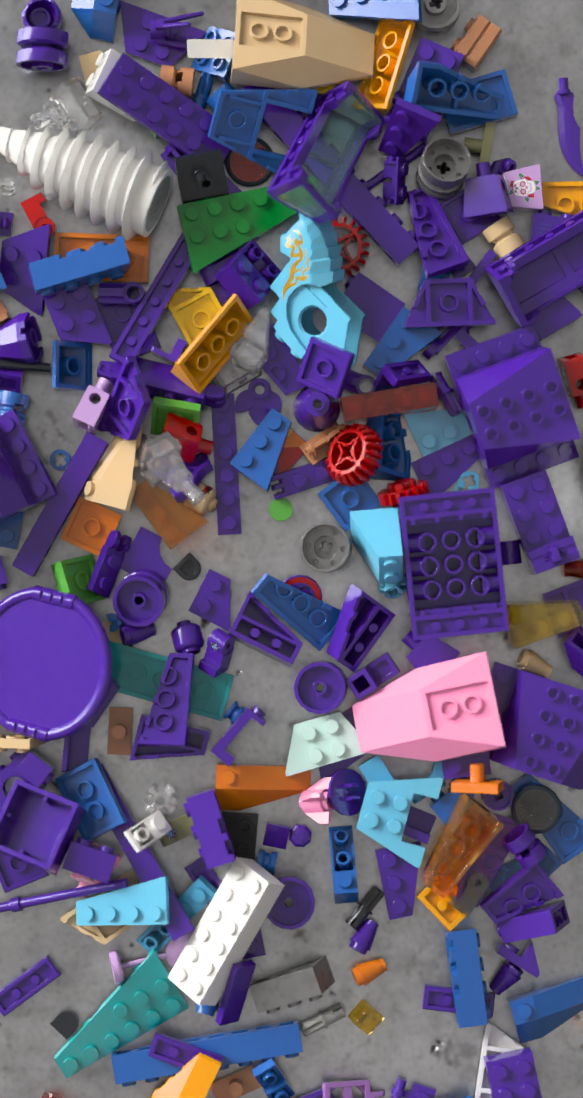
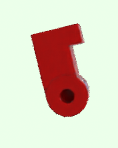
(36, 213)

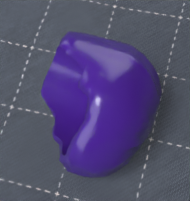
(42, 14)

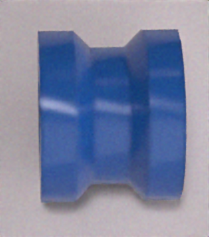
(267, 860)

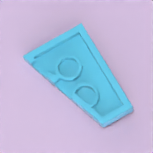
(436, 429)

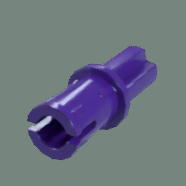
(446, 395)

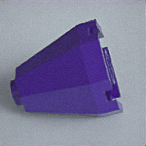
(20, 339)

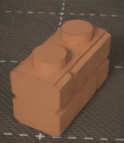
(476, 42)

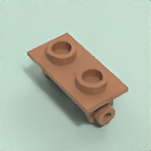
(316, 447)

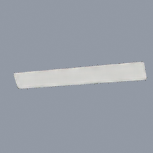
(210, 48)

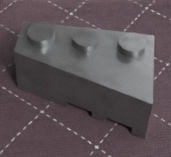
(292, 986)

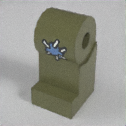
(180, 829)

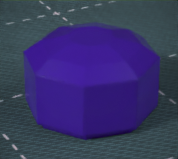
(300, 835)

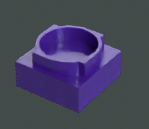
(38, 826)

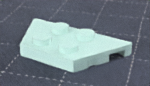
(321, 743)

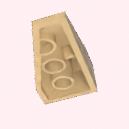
(112, 477)

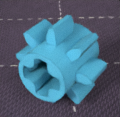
(393, 590)

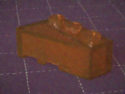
(170, 519)

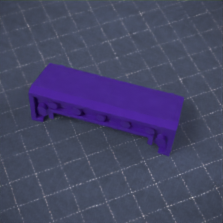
(540, 270)

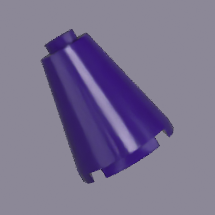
(312, 418)

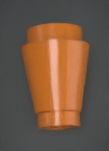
(368, 971)

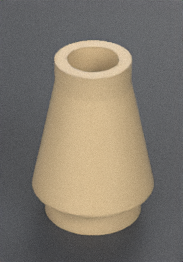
(533, 663)

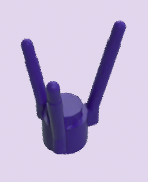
(161, 28)

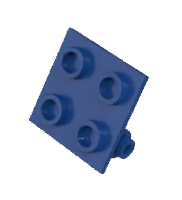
(216, 66)

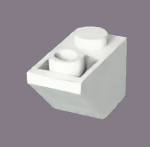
(148, 831)

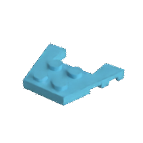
(386, 813)

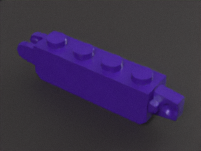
(164, 384)

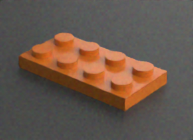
(136, 247)

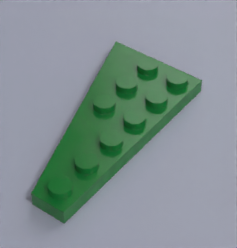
(227, 223)

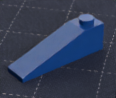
(447, 91)
(545, 1008)

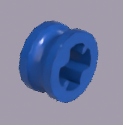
(52, 459)
(234, 712)

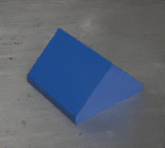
(71, 366)

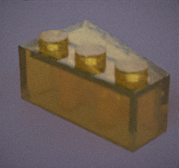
(541, 619)

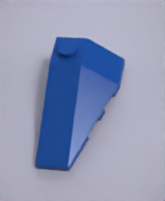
(396, 458)

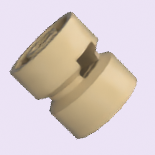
(503, 237)

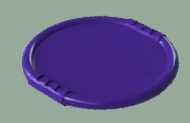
(51, 663)

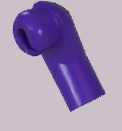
(502, 166)

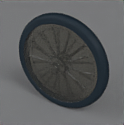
(536, 807)

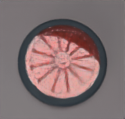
(246, 171)

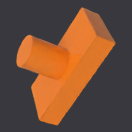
(477, 782)

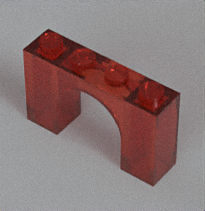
(399, 400)

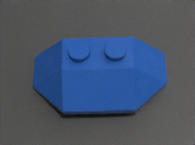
(98, 17)

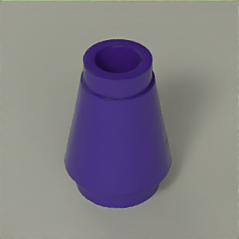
(132, 635)
(364, 937)
(505, 977)

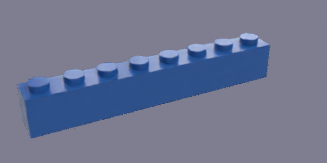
(236, 1047)

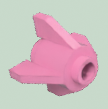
(316, 802)

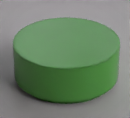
(280, 509)

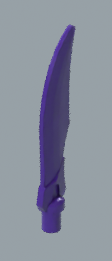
(568, 128)

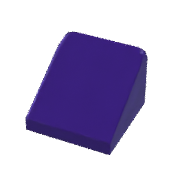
(276, 835)

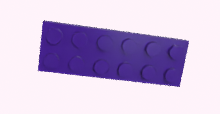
(159, 107)

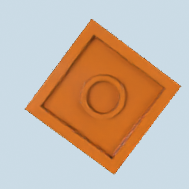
(90, 526)

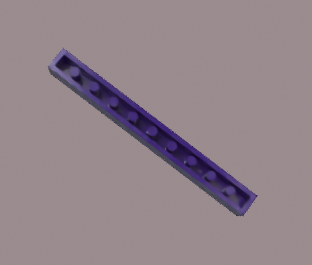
(356, 195)

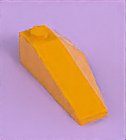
(192, 1080)

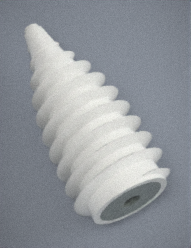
(92, 177)

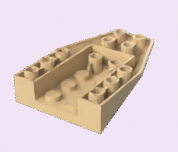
(296, 47)

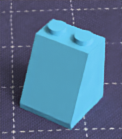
(378, 541)

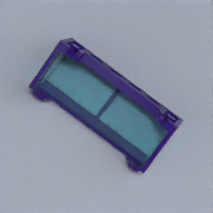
(326, 153)

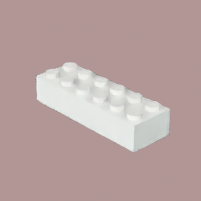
(225, 931)

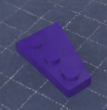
(406, 127)
(282, 365)
(398, 882)

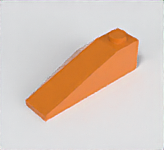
(256, 784)

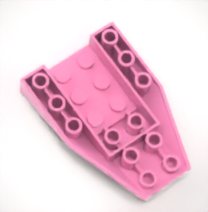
(433, 713)

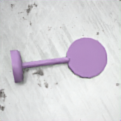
(172, 953)

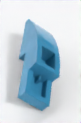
(192, 901)

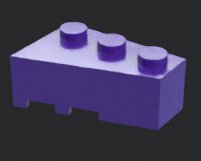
(263, 632)
(210, 829)

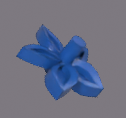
(116, 622)

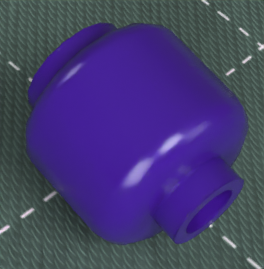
(187, 637)

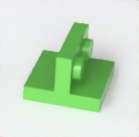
(162, 406)
(74, 575)

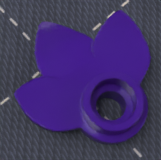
(258, 404)

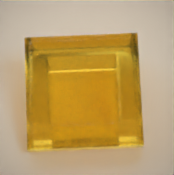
(365, 1017)

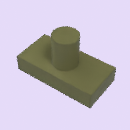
(483, 146)

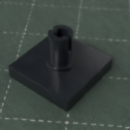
(201, 175)

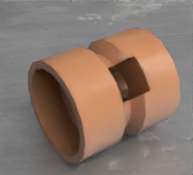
(185, 77)

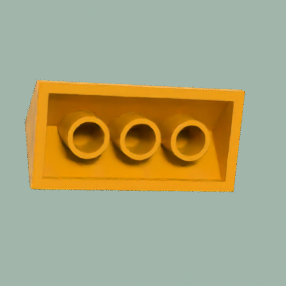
(390, 52)
(212, 346)

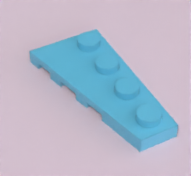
(134, 905)

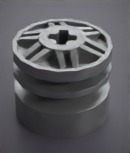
(446, 157)
(313, 542)

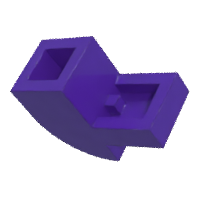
(372, 675)

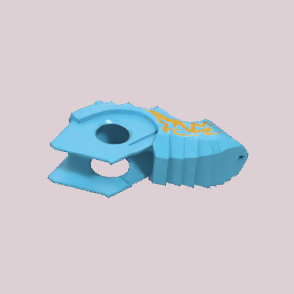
(310, 283)

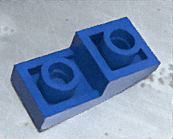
(272, 1080)

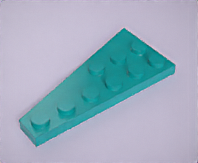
(130, 1011)

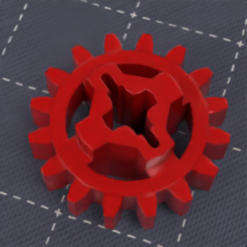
(402, 488)

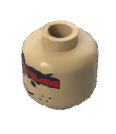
(207, 504)

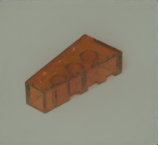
(460, 844)

